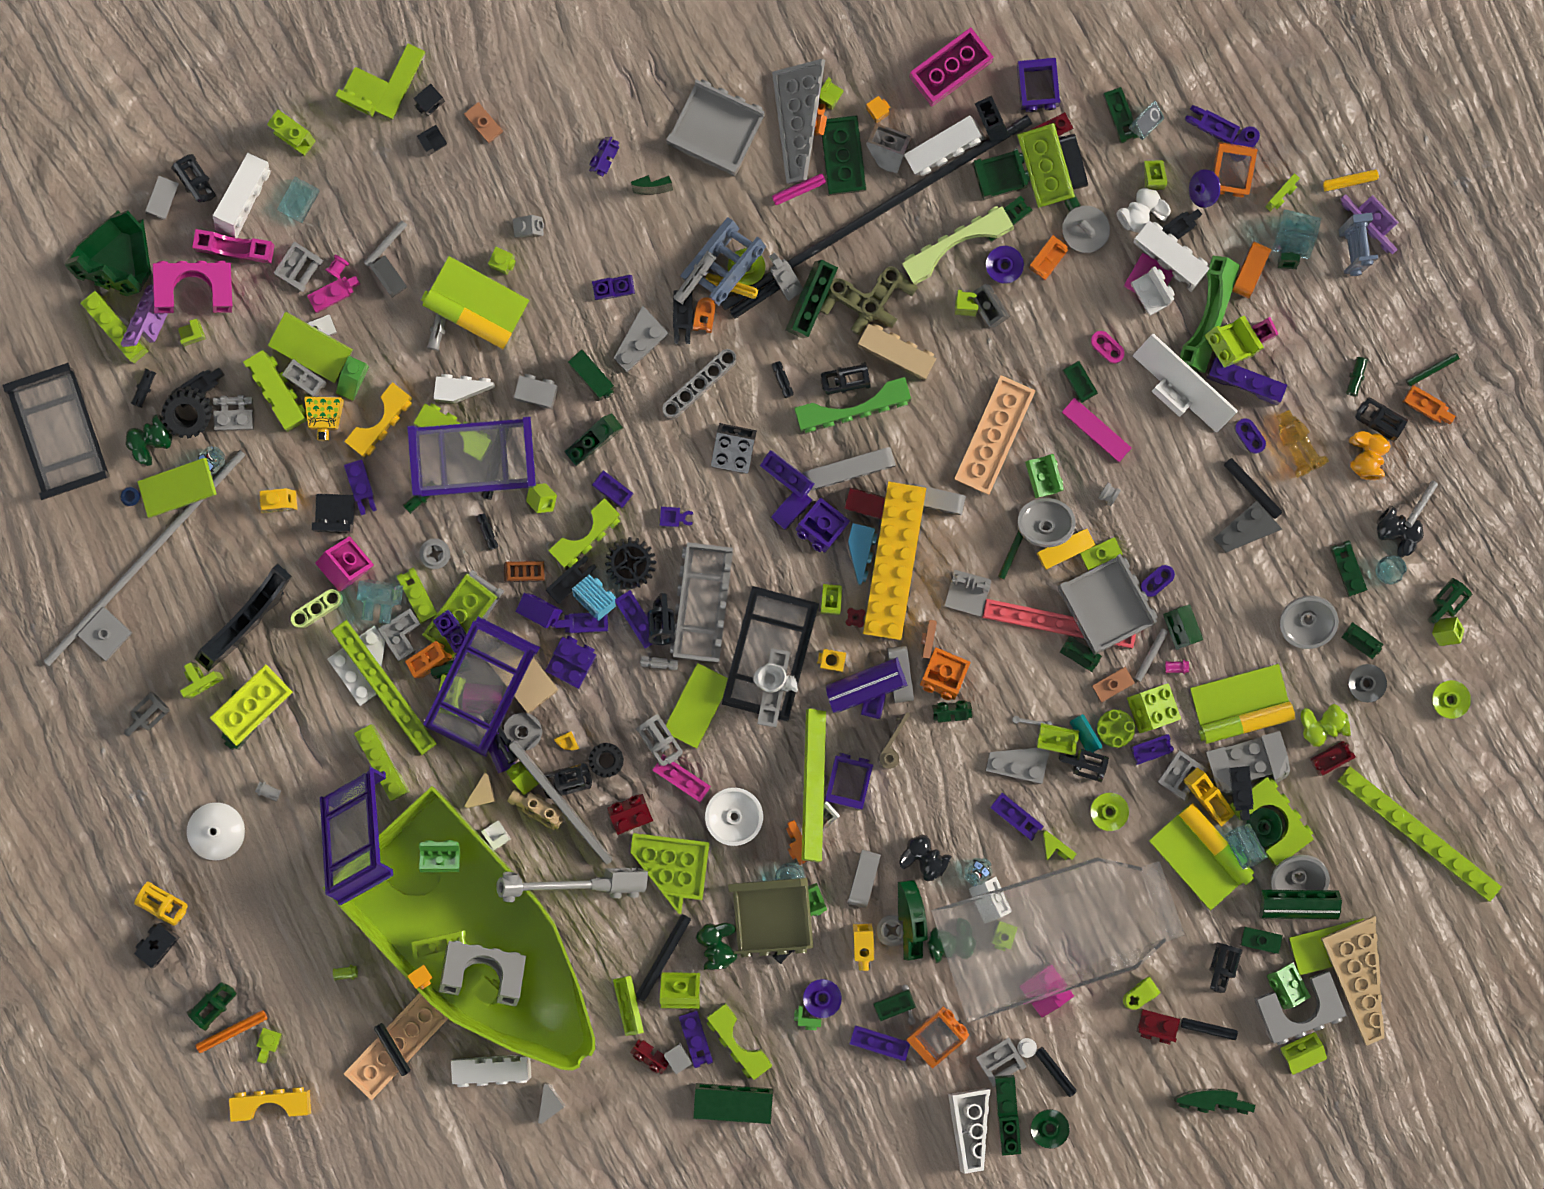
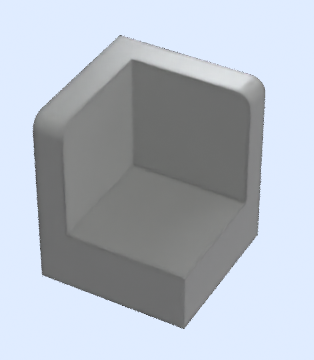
(678, 1058)

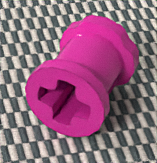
(337, 266)

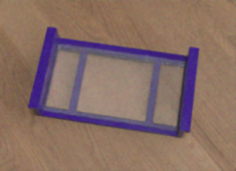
(471, 457)
(480, 685)
(352, 838)

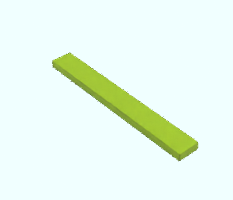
(384, 687)
(813, 785)

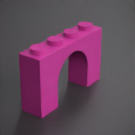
(215, 274)

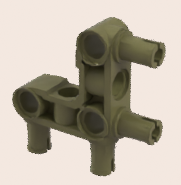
(878, 297)

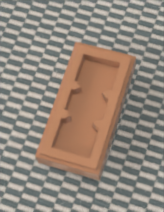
(483, 122)
(928, 638)
(1113, 684)

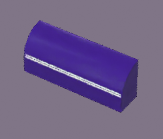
(866, 685)

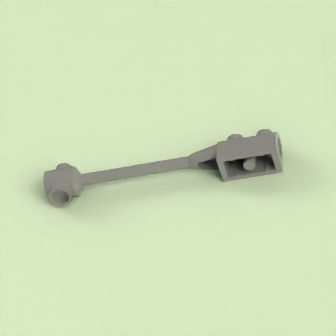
(614, 883)

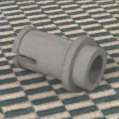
(268, 791)

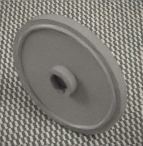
(1086, 229)

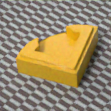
(567, 741)

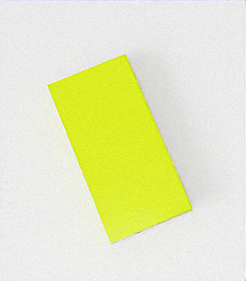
(251, 705)

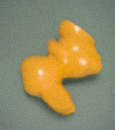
(1368, 462)

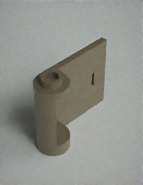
(888, 757)

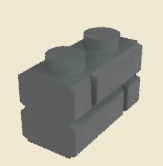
(990, 306)

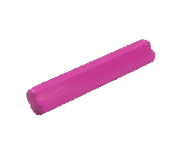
(798, 189)

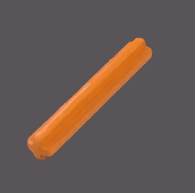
(231, 1031)

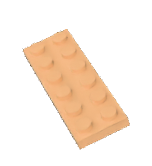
(994, 435)
(409, 1032)

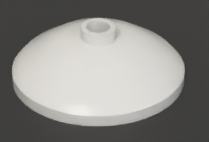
(719, 816)
(229, 829)

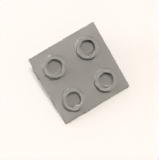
(967, 593)

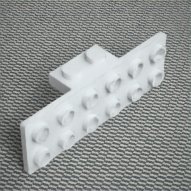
(1181, 386)

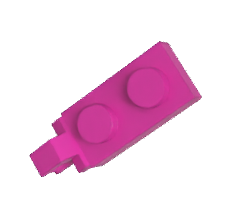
(332, 293)

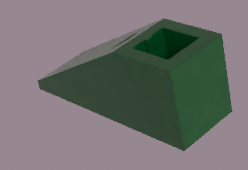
(593, 439)

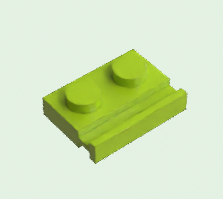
(1288, 188)

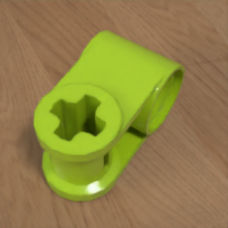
(1143, 991)

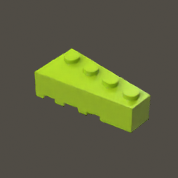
(276, 390)

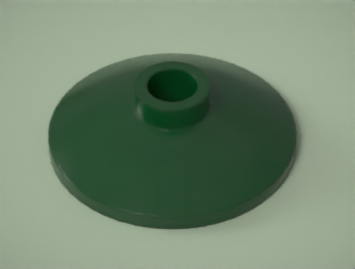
(1258, 821)
(1055, 1137)

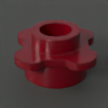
(859, 621)

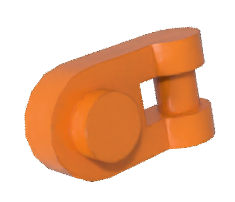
(704, 308)

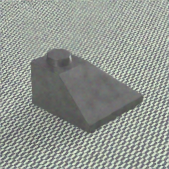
(888, 147)

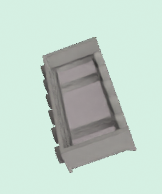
(702, 602)

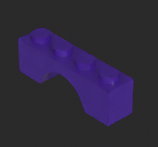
(1257, 384)

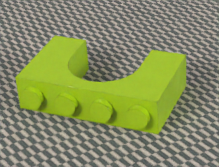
(1295, 833)

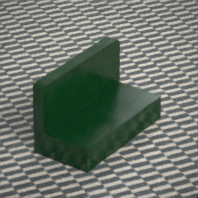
(1183, 627)

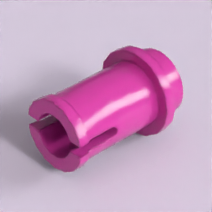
(1177, 667)

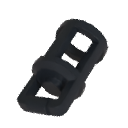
(197, 184)
(840, 379)
(1376, 419)
(656, 617)
(1080, 762)
(562, 776)
(1230, 968)

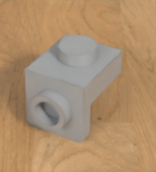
(528, 226)

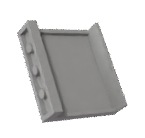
(716, 127)
(1108, 604)

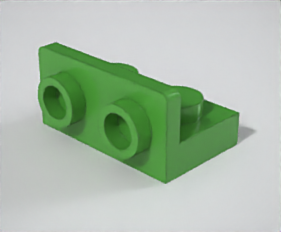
(1288, 986)

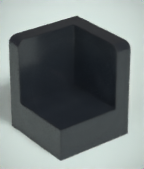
(432, 140)

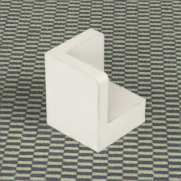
(496, 835)

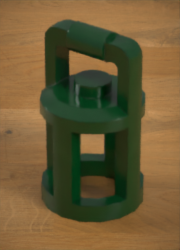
(1445, 606)
(216, 1000)

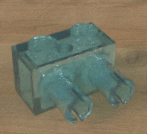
(375, 592)

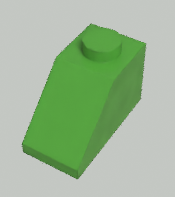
(351, 378)

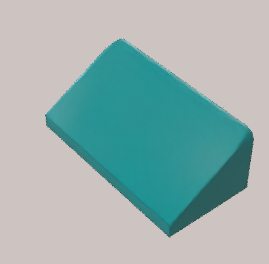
(1086, 734)

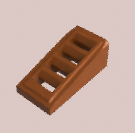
(507, 571)

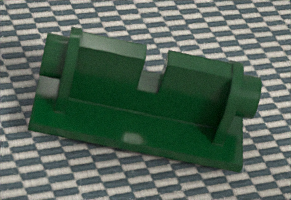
(1362, 641)
(1080, 654)
(961, 710)

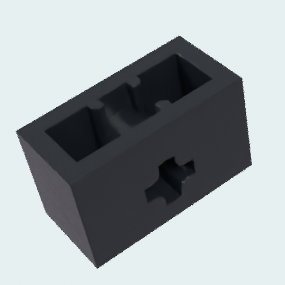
(991, 119)
(153, 956)

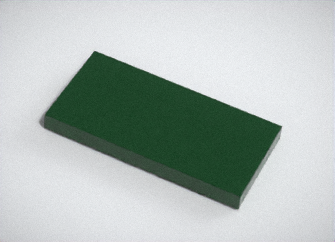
(843, 156)

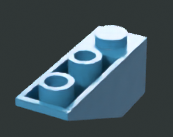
(859, 547)

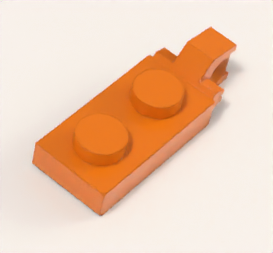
(1428, 405)

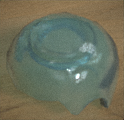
(1390, 569)
(790, 870)

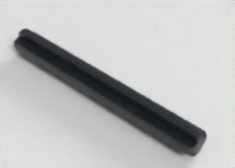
(663, 957)

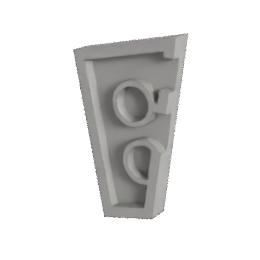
(640, 340)
(1020, 763)

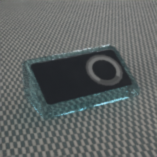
(1147, 121)

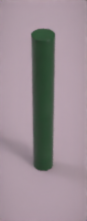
(1433, 369)
(1010, 556)

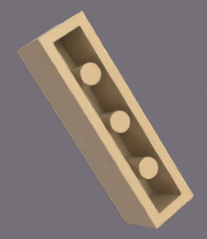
(897, 352)

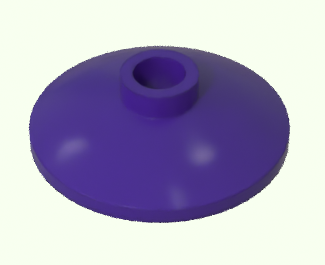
(1204, 188)
(1006, 255)
(829, 1006)

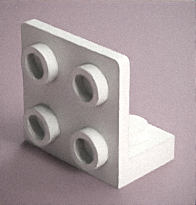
(1153, 291)

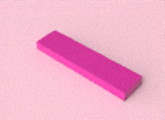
(1096, 430)

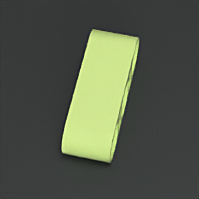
(326, 607)

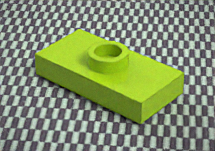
(1101, 553)

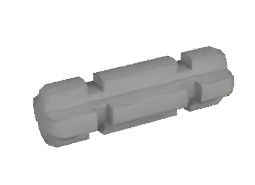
(661, 663)

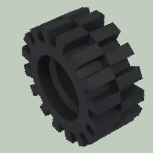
(594, 760)

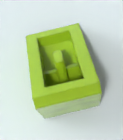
(1155, 175)
(831, 599)

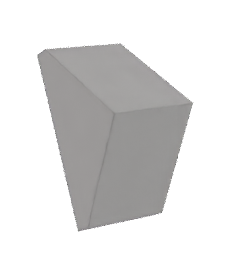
(550, 1103)

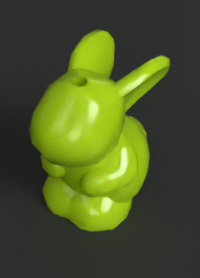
(1332, 722)

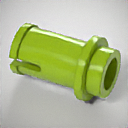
(345, 973)

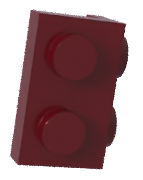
(629, 814)

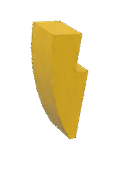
(1075, 545)
(1209, 796)

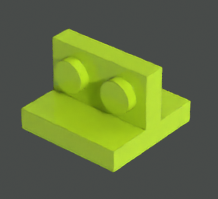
(200, 682)
(680, 990)

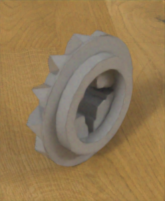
(426, 550)
(890, 940)

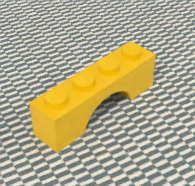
(364, 439)
(294, 1102)

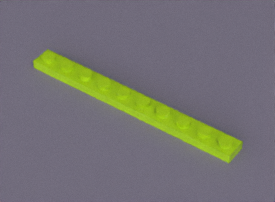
(1419, 834)

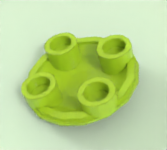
(1116, 728)

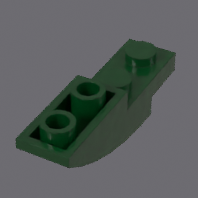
(914, 920)
(1208, 1098)
(1007, 1115)

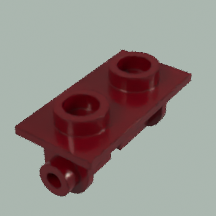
(1061, 123)
(643, 1051)

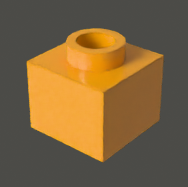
(878, 109)
(420, 977)

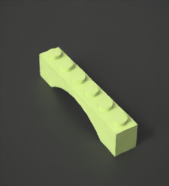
(992, 225)

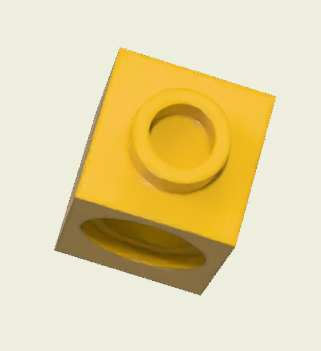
(840, 656)

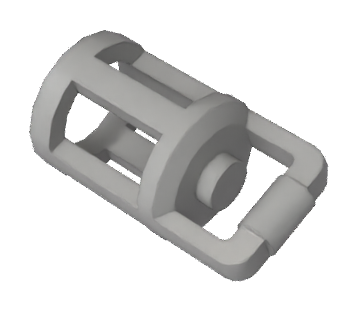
(661, 743)

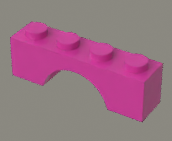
(221, 245)

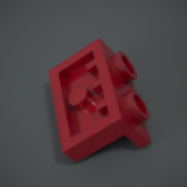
(1158, 1026)

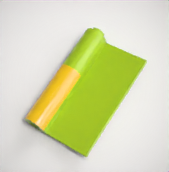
(475, 302)
(1241, 704)
(1200, 856)

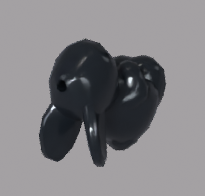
(1393, 527)
(931, 862)

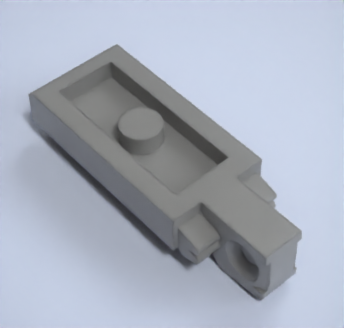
(785, 277)

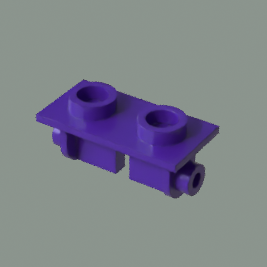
(599, 162)

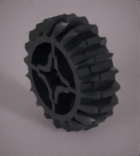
(646, 557)

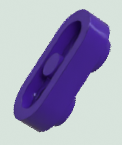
(1243, 140)
(1251, 435)
(1157, 581)

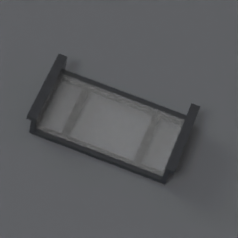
(57, 430)
(768, 623)

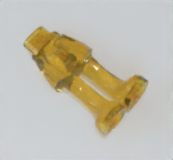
(1293, 431)

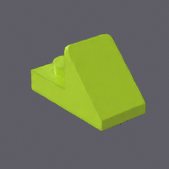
(1051, 843)

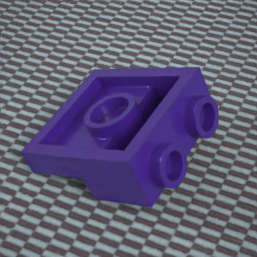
(822, 525)
(571, 661)

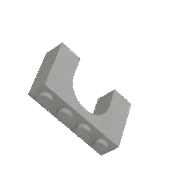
(507, 965)
(1328, 1009)

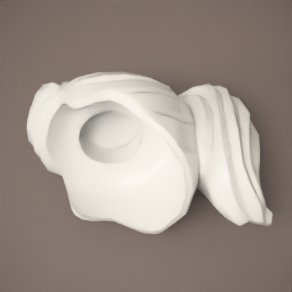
(773, 678)

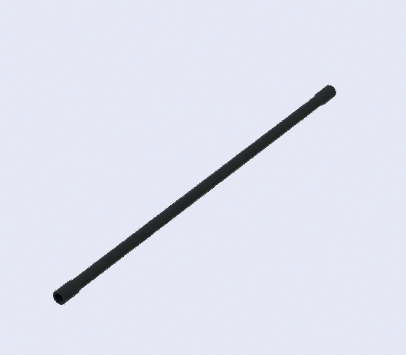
(1016, 127)

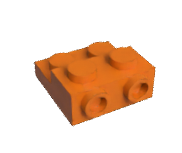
(944, 674)
(796, 846)

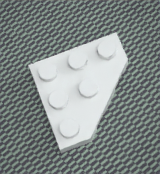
(350, 673)

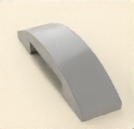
(771, 701)

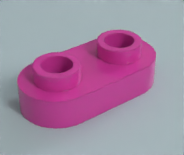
(1107, 347)

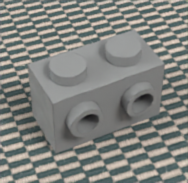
(535, 391)

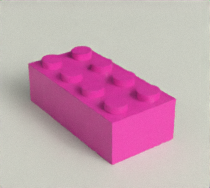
(951, 67)

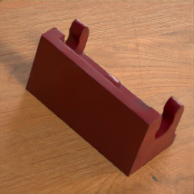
(865, 503)
(1332, 758)

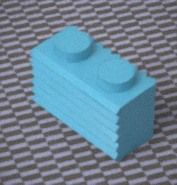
(594, 597)

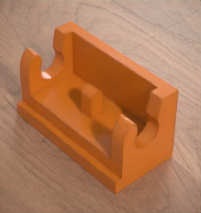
(1048, 257)
(428, 658)

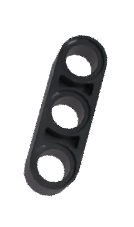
(1073, 161)

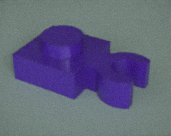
(671, 517)

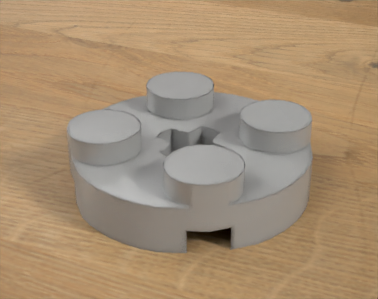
(524, 720)

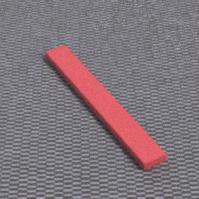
(1038, 619)

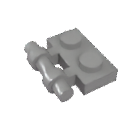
(233, 419)

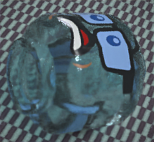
(214, 456)
(978, 871)

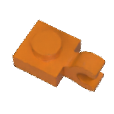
(820, 120)

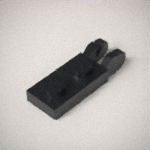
(682, 317)
(563, 585)

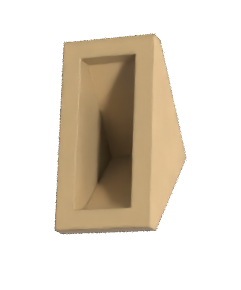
(482, 793)

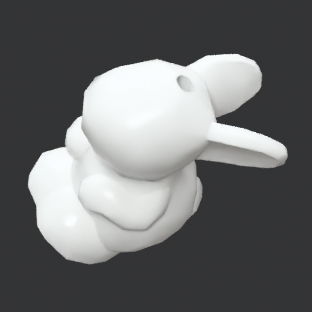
(1139, 212)

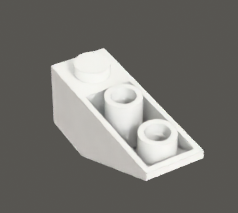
(456, 390)

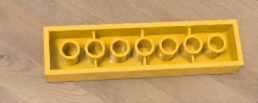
(894, 560)

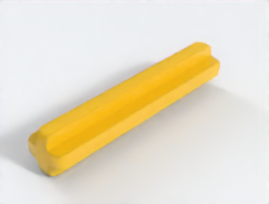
(1350, 180)
(739, 288)

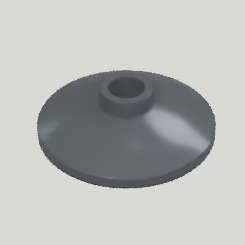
(1376, 679)

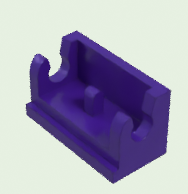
(538, 610)
(1152, 749)

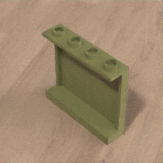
(772, 916)

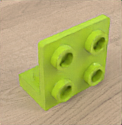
(362, 91)
(1154, 708)

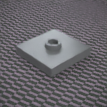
(105, 634)

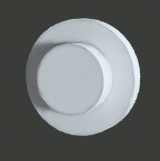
(1027, 1047)

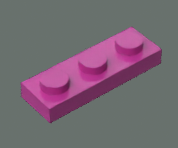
(683, 779)

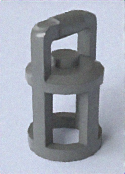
(140, 720)

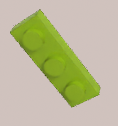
(628, 1005)

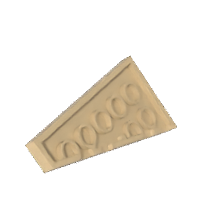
(1358, 971)

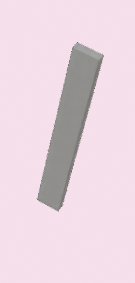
(560, 802)

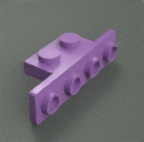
(1381, 223)
(144, 321)

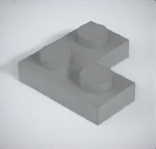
(395, 634)

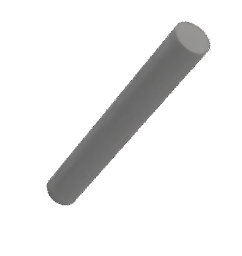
(385, 243)
(1421, 504)
(1151, 654)

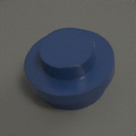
(130, 496)

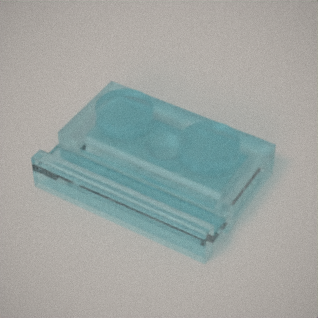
(298, 200)

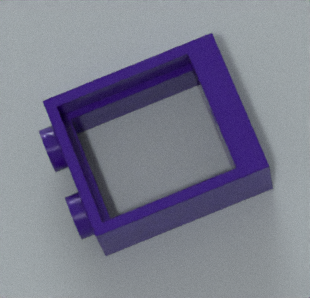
(1032, 66)
(845, 758)

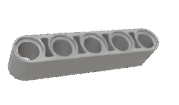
(701, 375)
(851, 468)

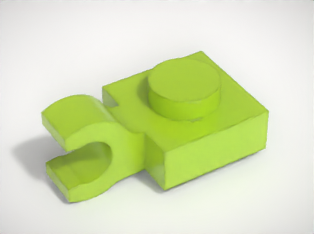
(268, 1042)

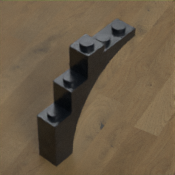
(245, 620)

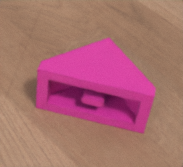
(1265, 330)

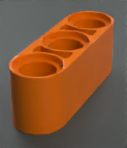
(1251, 269)

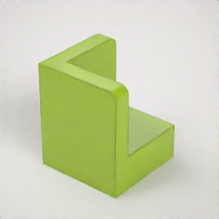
(830, 94)
(191, 333)
(541, 498)
(1448, 631)

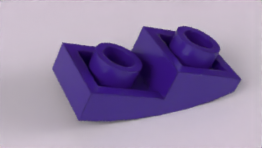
(613, 287)
(790, 510)
(450, 629)

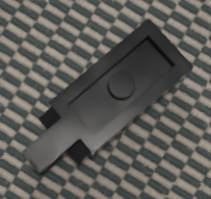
(1182, 224)
(203, 381)
(1241, 790)

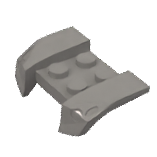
(1264, 756)

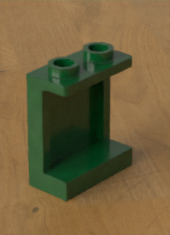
(1001, 174)

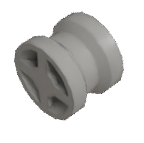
(1109, 494)

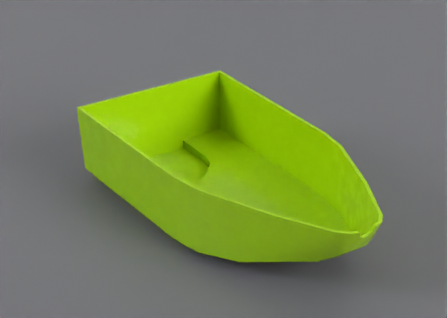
(416, 905)

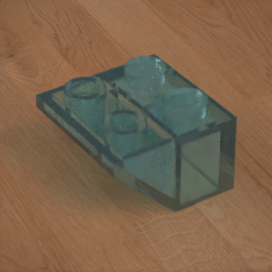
(1296, 233)

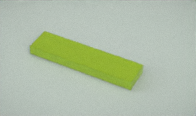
(400, 81)

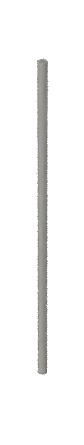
(139, 563)

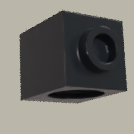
(428, 100)

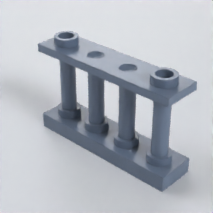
(1356, 233)
(717, 245)

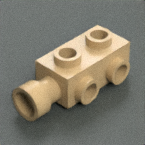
(540, 808)

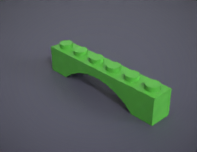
(1221, 280)
(813, 415)

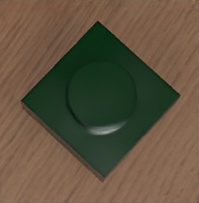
(1289, 260)

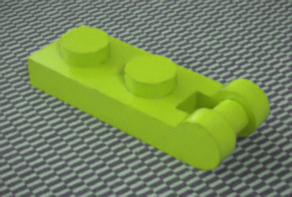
(417, 595)
(435, 946)

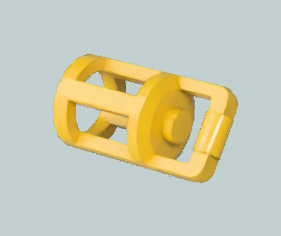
(166, 903)

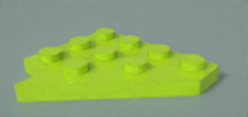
(673, 865)

